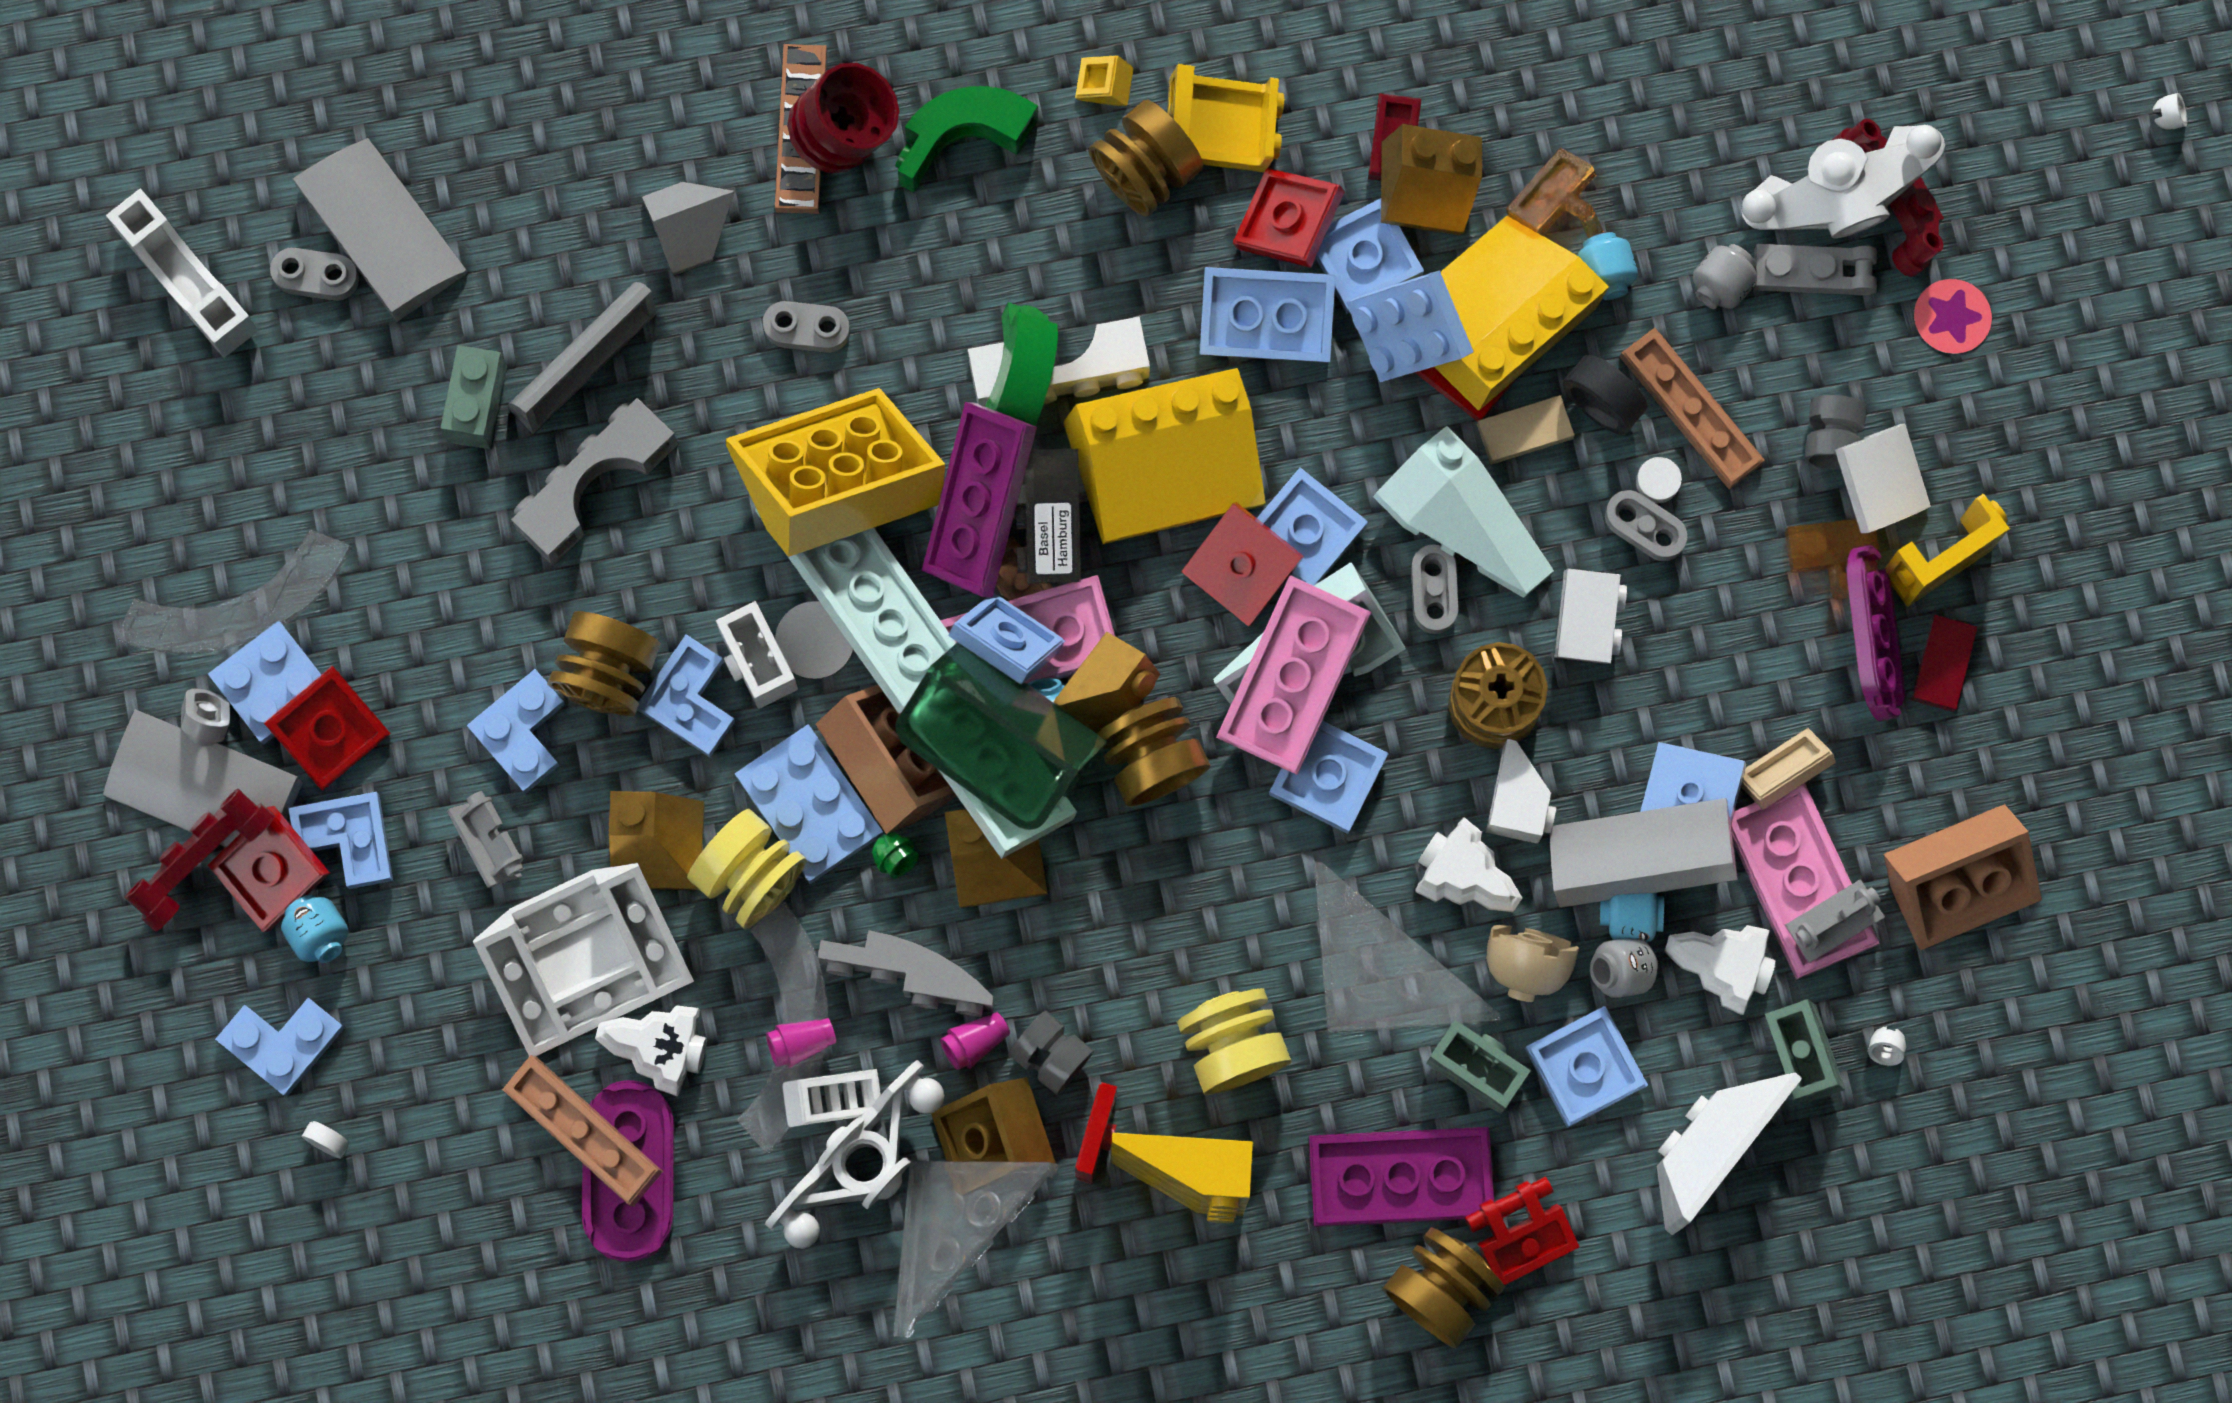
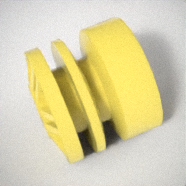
(754, 875)
(1233, 1039)

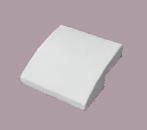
(1883, 478)

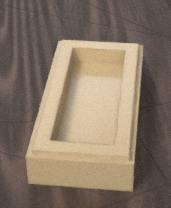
(1525, 429)
(1786, 768)

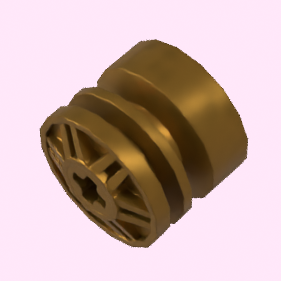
(1148, 157)
(601, 671)
(1476, 707)
(1155, 758)
(1443, 1287)

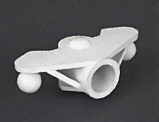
(1845, 185)
(802, 1228)

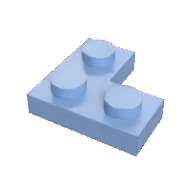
(676, 701)
(508, 728)
(356, 828)
(284, 1055)

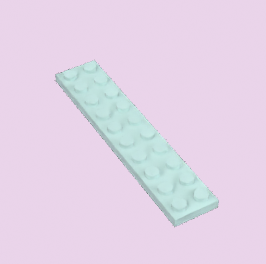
(898, 643)

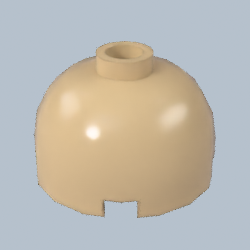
(1529, 961)

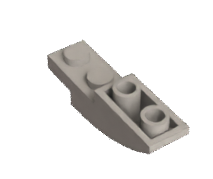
(927, 975)

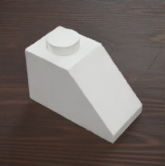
(1519, 799)

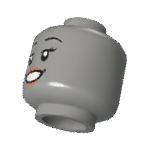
(1725, 276)
(1624, 967)

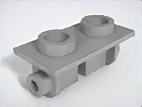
(491, 852)
(1835, 920)

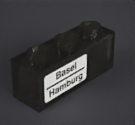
(1050, 517)

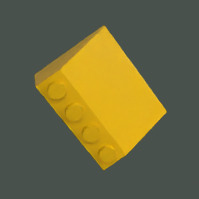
(1515, 304)
(1167, 455)
(837, 471)
(1196, 1172)

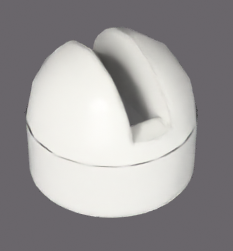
(2172, 111)
(1886, 1055)

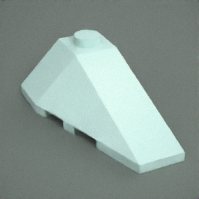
(1458, 504)
(1376, 645)

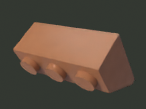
(887, 773)
(1964, 876)

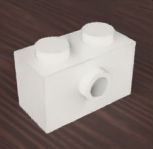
(1589, 616)
(755, 655)

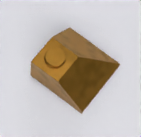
(1108, 683)
(658, 834)
(981, 872)

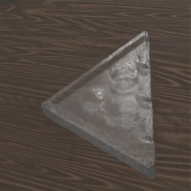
(1378, 973)
(951, 1223)

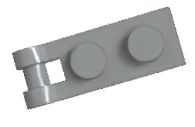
(1815, 269)

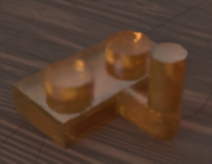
(1556, 191)
(1827, 547)

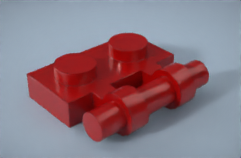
(1529, 1243)

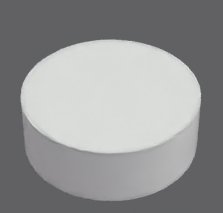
(1658, 479)
(325, 1139)

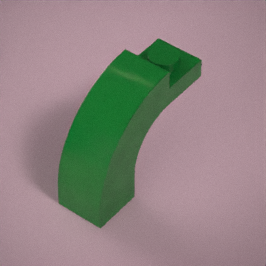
(961, 114)
(1025, 363)

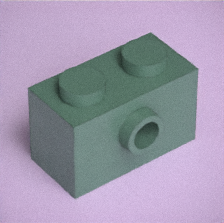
(1478, 1066)

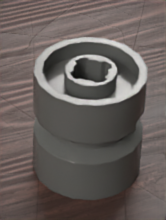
(1835, 425)
(1051, 1052)

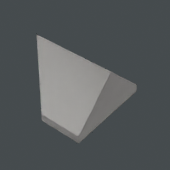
(688, 222)

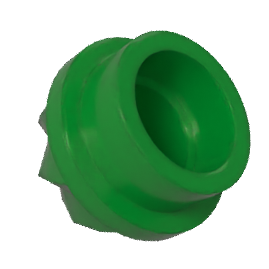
(894, 854)

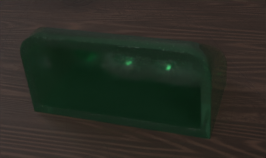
(997, 737)

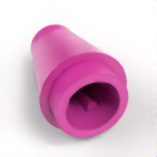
(973, 1040)
(798, 1041)

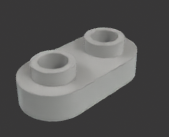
(312, 274)
(805, 328)
(1647, 523)
(1434, 590)
(205, 716)

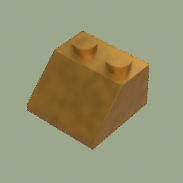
(1429, 178)
(994, 1126)

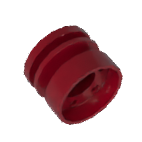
(843, 118)

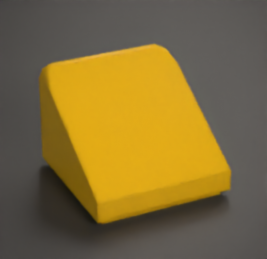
(1104, 80)

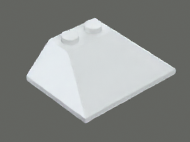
(581, 956)
(1714, 1143)

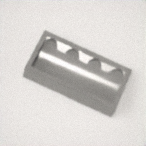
(380, 227)
(584, 357)
(181, 781)
(1642, 852)

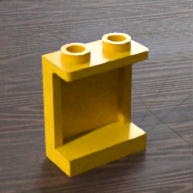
(1227, 119)
(1915, 577)

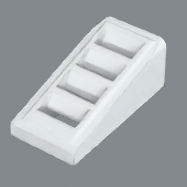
(804, 1098)

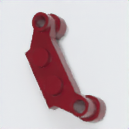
(1913, 208)
(179, 860)

